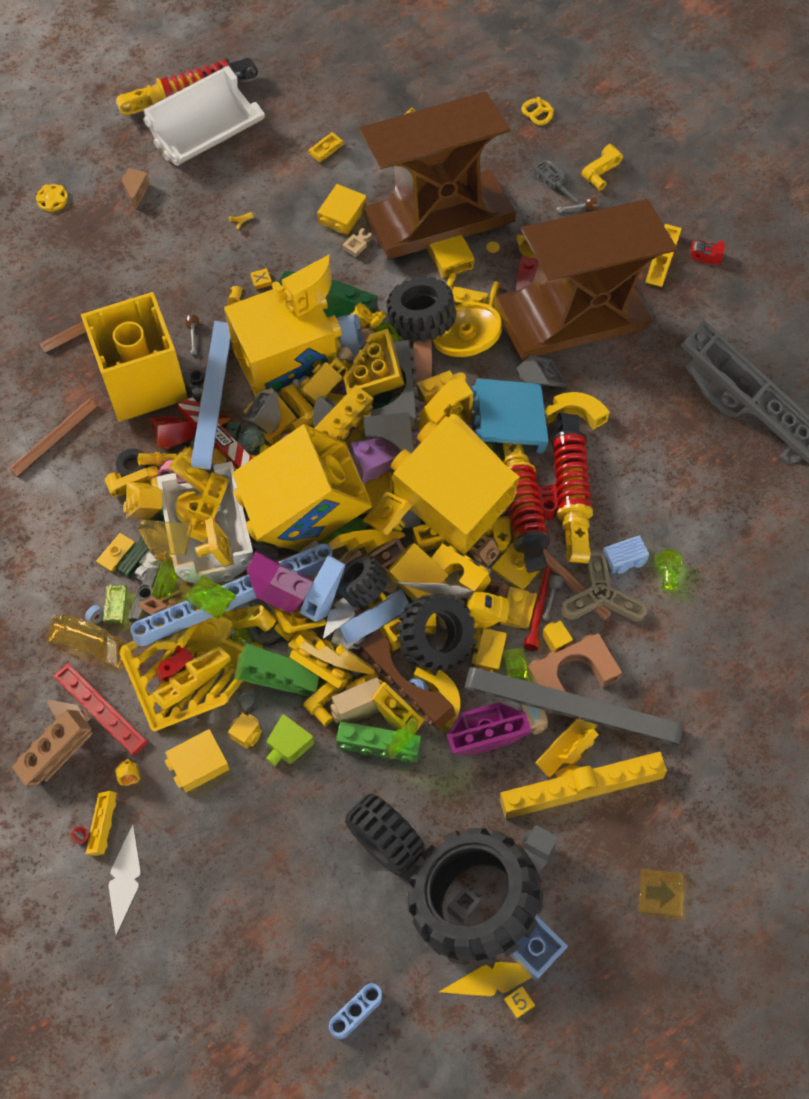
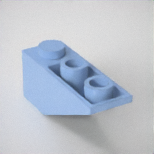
(323, 590)

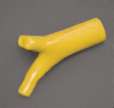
(241, 219)

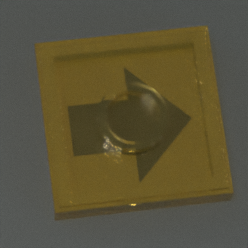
(661, 893)

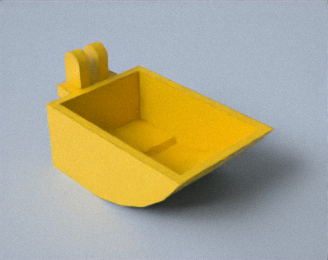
(305, 287)

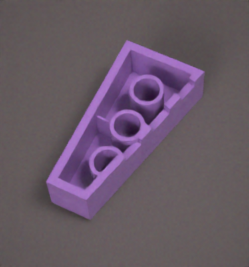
(375, 456)

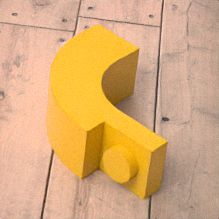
(578, 403)
(443, 684)

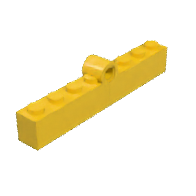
(582, 784)

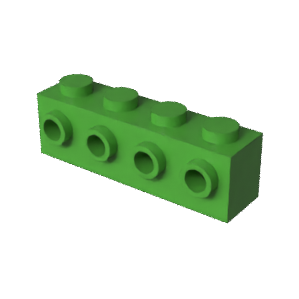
(374, 742)

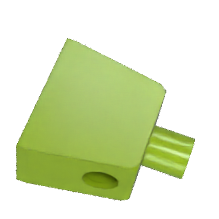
(287, 741)

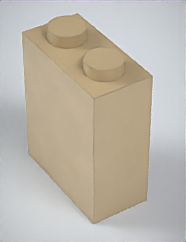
(355, 703)

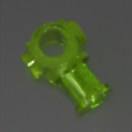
(668, 570)

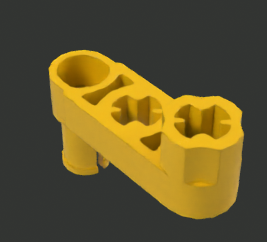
(609, 159)
(299, 405)
(117, 484)
(251, 617)
(315, 703)

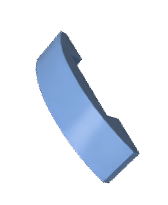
(374, 617)

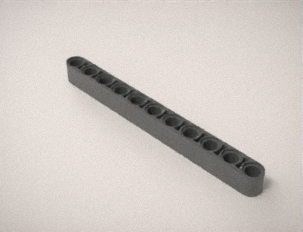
(574, 706)

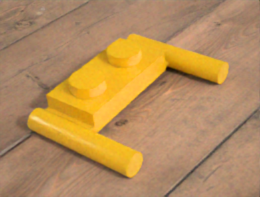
(465, 295)

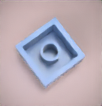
(539, 950)

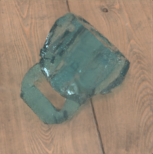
(251, 438)

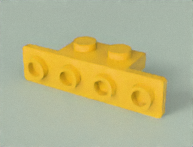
(568, 746)

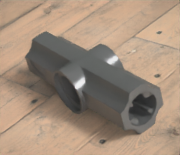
(146, 588)

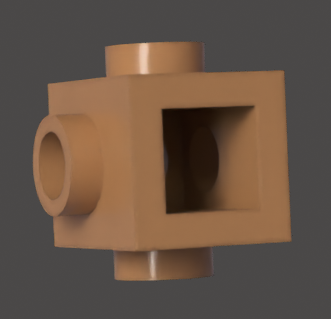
(484, 550)

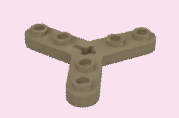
(612, 599)

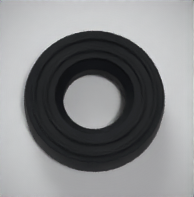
(124, 457)

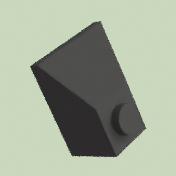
(541, 371)
(264, 412)

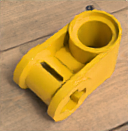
(501, 533)

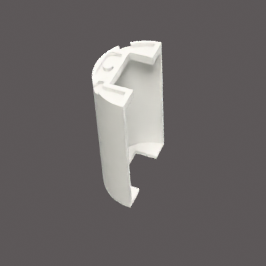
(200, 116)
(230, 520)

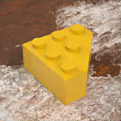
(375, 366)
(452, 399)

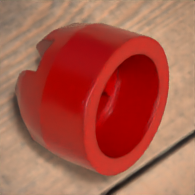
(82, 831)

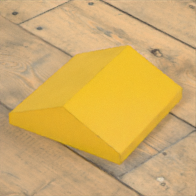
(295, 621)

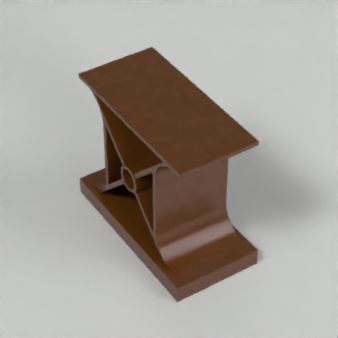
(437, 175)
(584, 278)

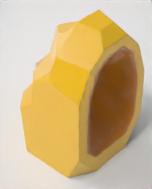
(127, 773)

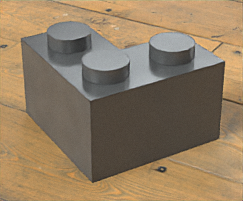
(539, 846)

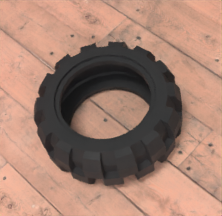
(500, 932)

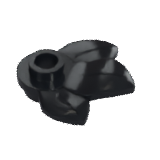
(193, 386)

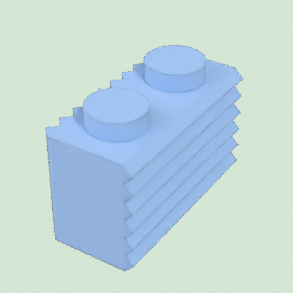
(626, 555)

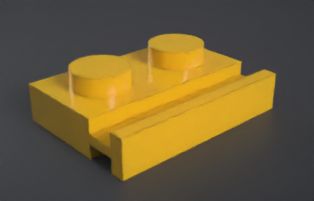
(520, 608)
(178, 638)

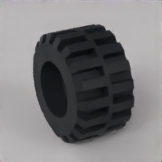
(362, 581)

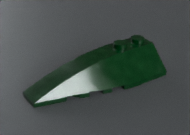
(344, 298)

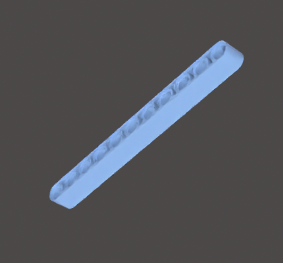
(211, 397)
(240, 586)

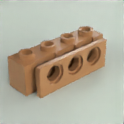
(52, 748)

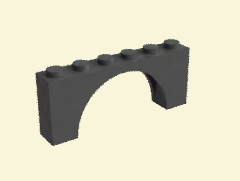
(406, 401)
(397, 431)

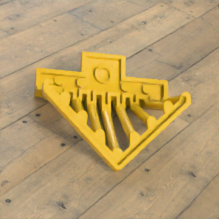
(206, 637)

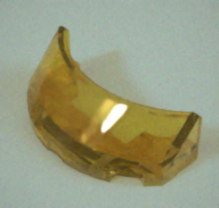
(85, 637)

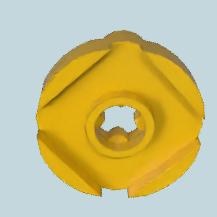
(184, 504)

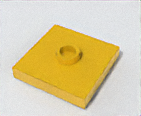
(513, 569)

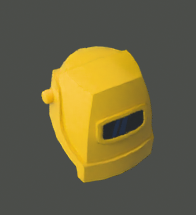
(487, 609)

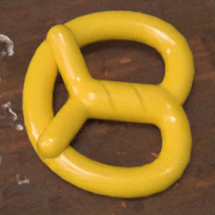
(548, 108)

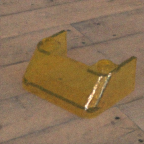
(165, 538)

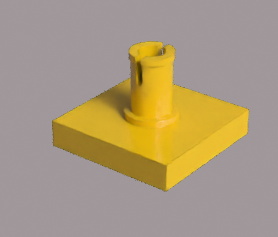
(388, 514)
(217, 544)

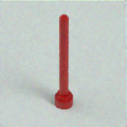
(532, 641)

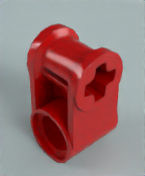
(548, 500)

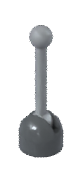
(555, 583)

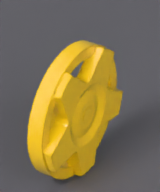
(50, 196)

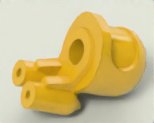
(367, 317)

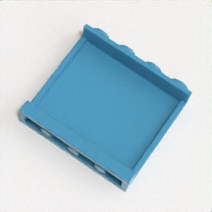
(510, 413)

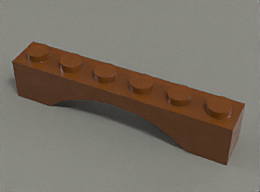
(432, 705)

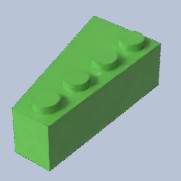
(275, 671)

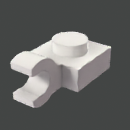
(146, 562)

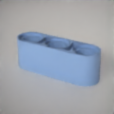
(351, 334)
(358, 1000)

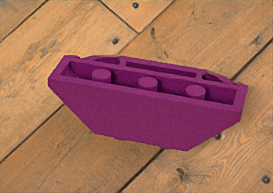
(278, 583)
(487, 729)

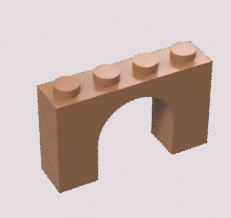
(589, 651)

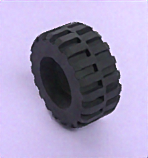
(418, 294)
(459, 629)
(384, 834)

